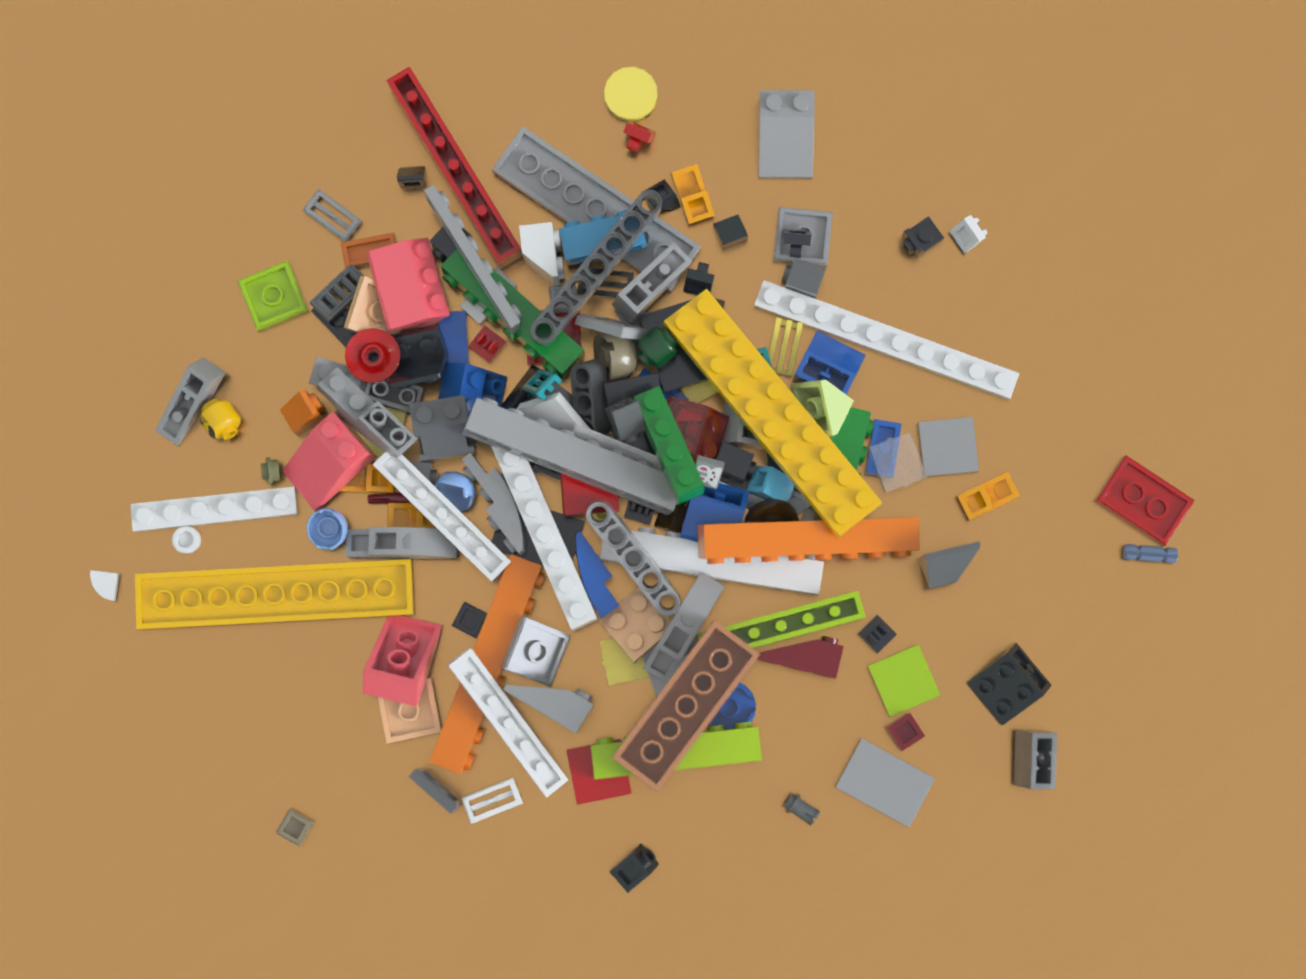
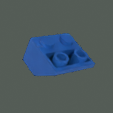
(829, 361)
(472, 383)
(715, 506)

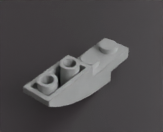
(390, 398)
(364, 415)
(504, 511)
(399, 542)
(683, 627)

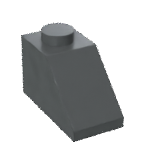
(626, 419)

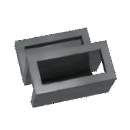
(439, 429)

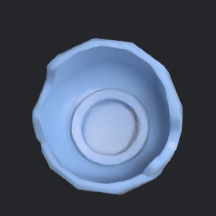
(457, 489)
(327, 528)

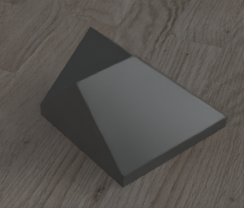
(947, 565)

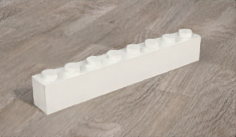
(547, 539)
(681, 557)

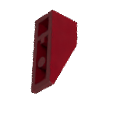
(813, 657)

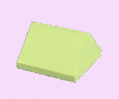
(823, 403)

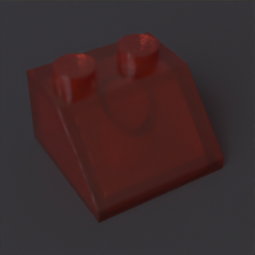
(699, 426)

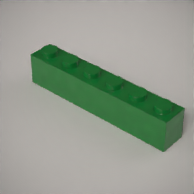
(558, 356)

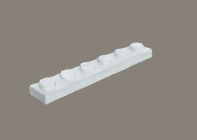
(214, 509)
(443, 514)
(507, 722)

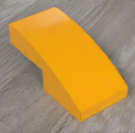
(692, 194)
(369, 481)
(988, 496)
(406, 516)

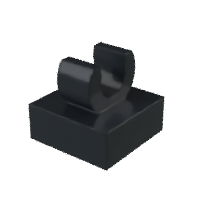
(796, 240)
(698, 280)
(638, 513)
(876, 634)

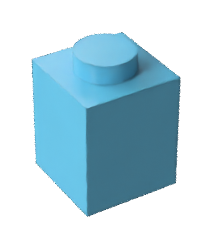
(770, 484)

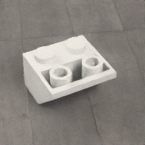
(540, 251)

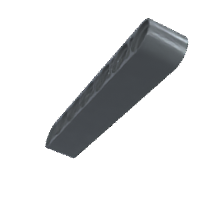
(602, 255)

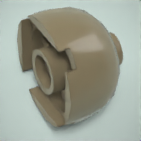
(617, 355)

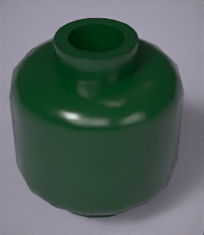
(657, 347)

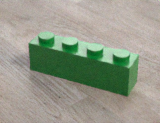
(852, 436)
(669, 446)

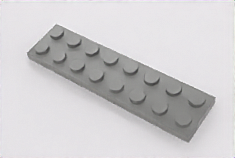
(579, 194)

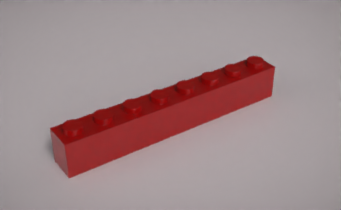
(454, 168)

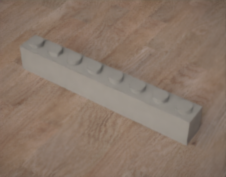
(569, 455)

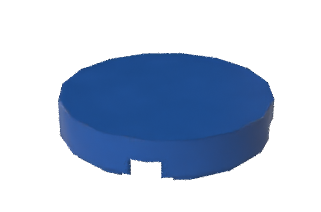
(739, 711)

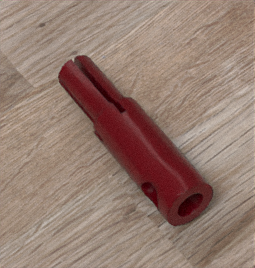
(395, 497)

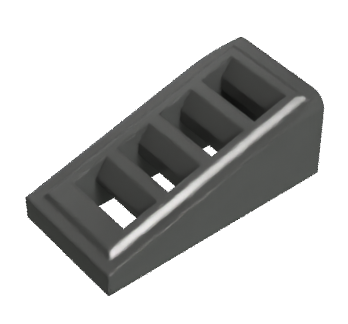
(349, 279)

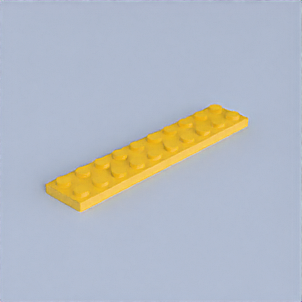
(772, 413)
(274, 594)

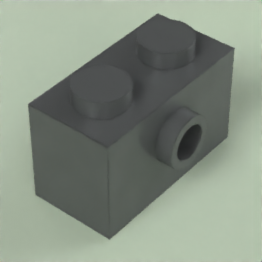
(1035, 759)

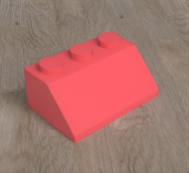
(408, 284)

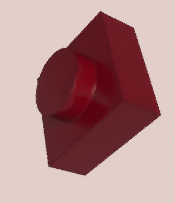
(905, 731)

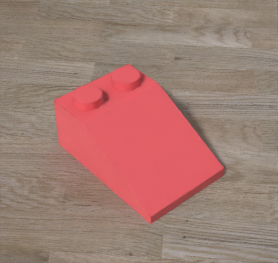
(327, 460)
(401, 659)

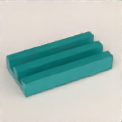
(549, 378)

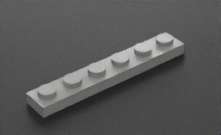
(480, 268)

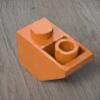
(303, 412)

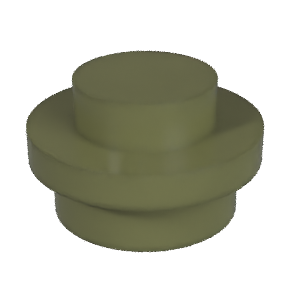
(270, 470)

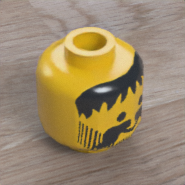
(220, 419)

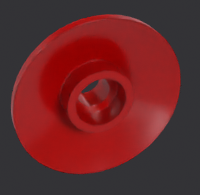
(369, 342)

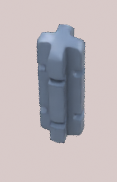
(1150, 553)

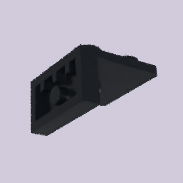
(421, 357)
(1010, 684)

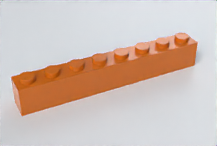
(806, 538)
(464, 718)

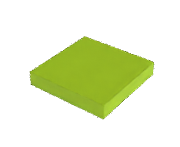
(272, 295)
(903, 680)

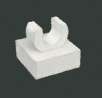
(968, 233)

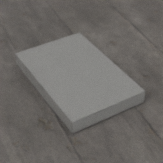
(885, 782)

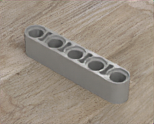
(638, 570)

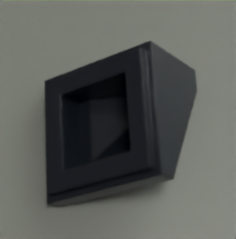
(668, 196)

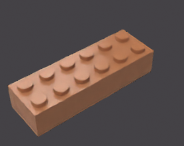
(685, 705)

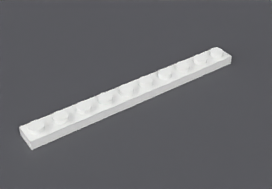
(886, 340)

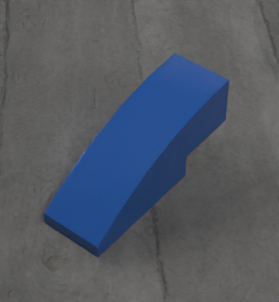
(593, 576)

